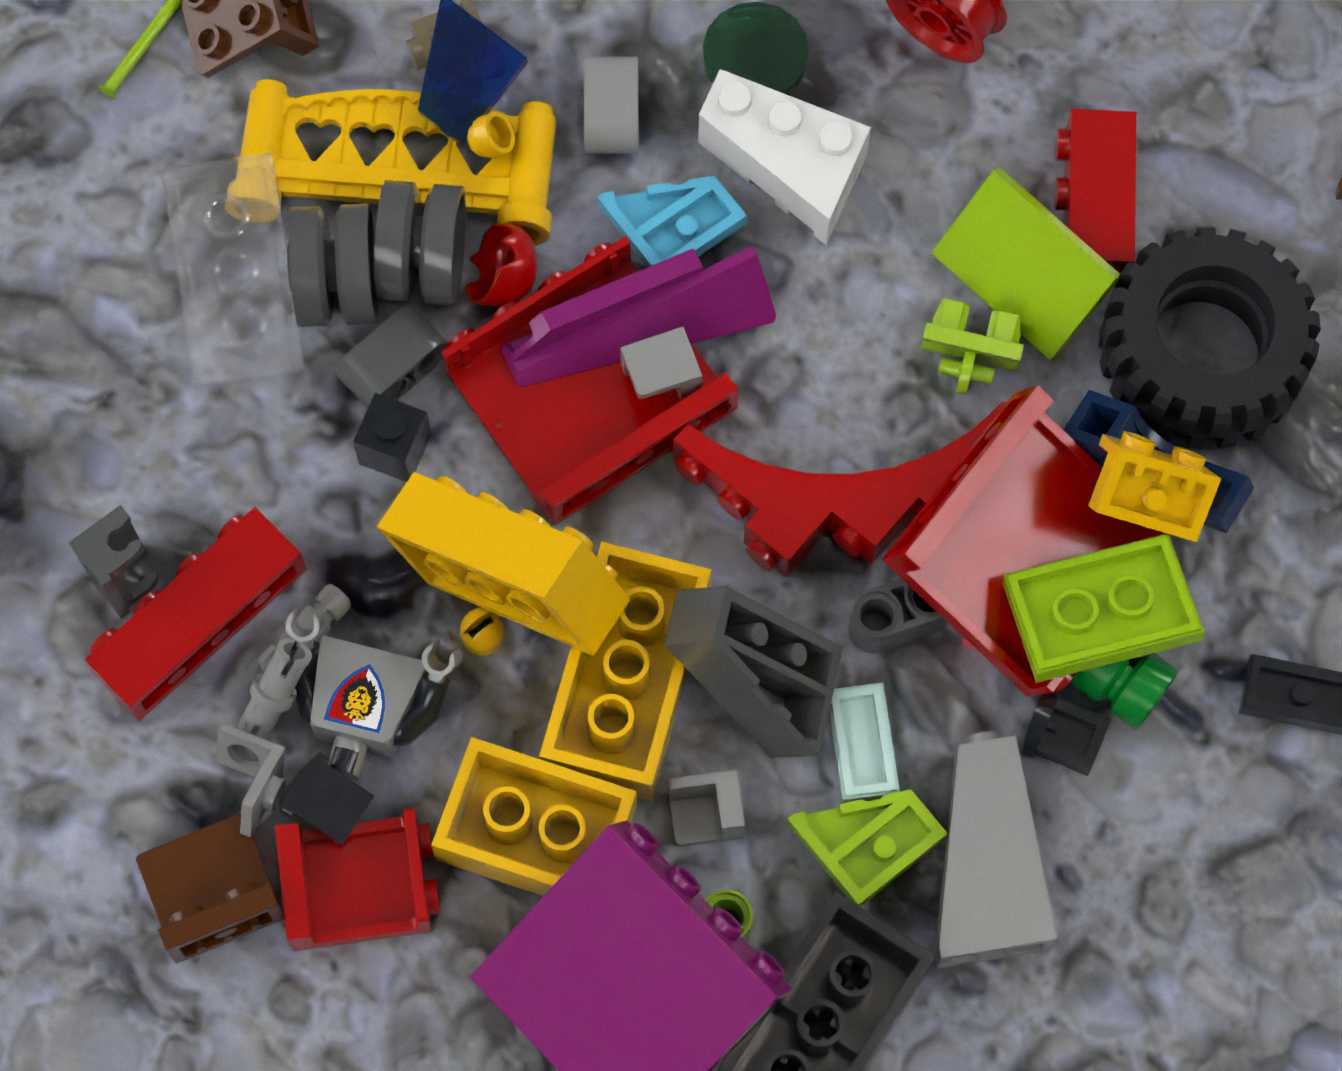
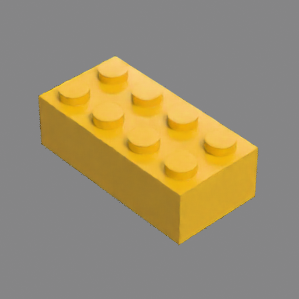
(505, 561)
(623, 701)

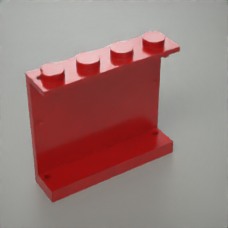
(581, 430)

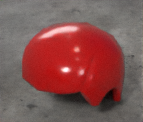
(505, 266)

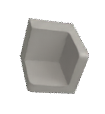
(662, 365)
(706, 808)

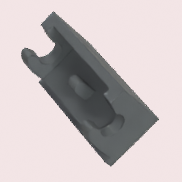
(107, 553)

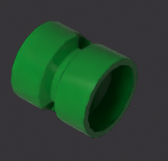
(1129, 685)

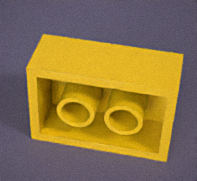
(524, 817)

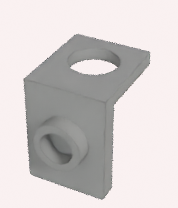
(269, 782)

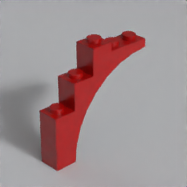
(796, 508)

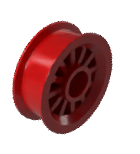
(951, 26)

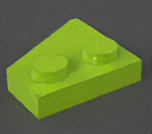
(869, 841)

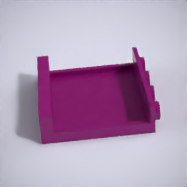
(630, 966)

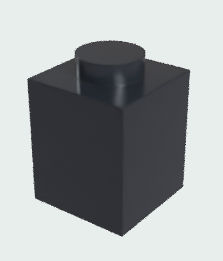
(392, 437)

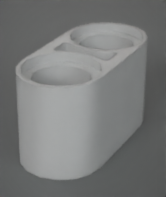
(611, 105)

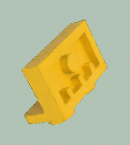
(1154, 487)

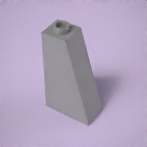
(992, 867)

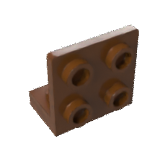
(232, 29)
(208, 889)

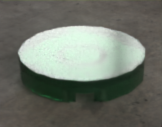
(758, 45)

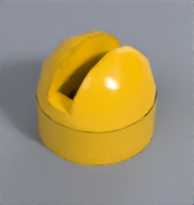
(491, 135)
(489, 638)

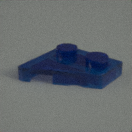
(465, 71)

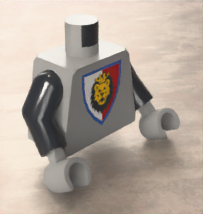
(366, 695)

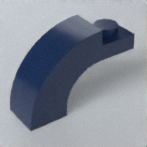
(1109, 416)

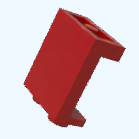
(359, 889)

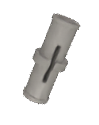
(274, 689)

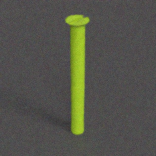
(139, 48)

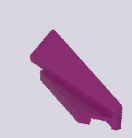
(655, 300)

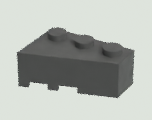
(757, 667)

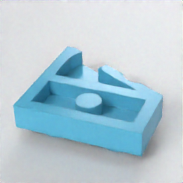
(674, 218)

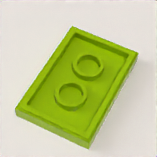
(1026, 263)
(1102, 608)

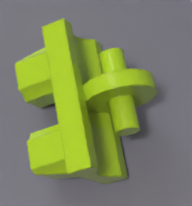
(948, 337)

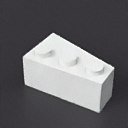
(785, 147)

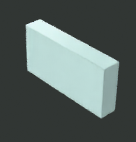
(862, 743)

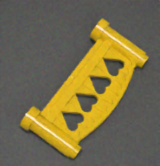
(507, 185)

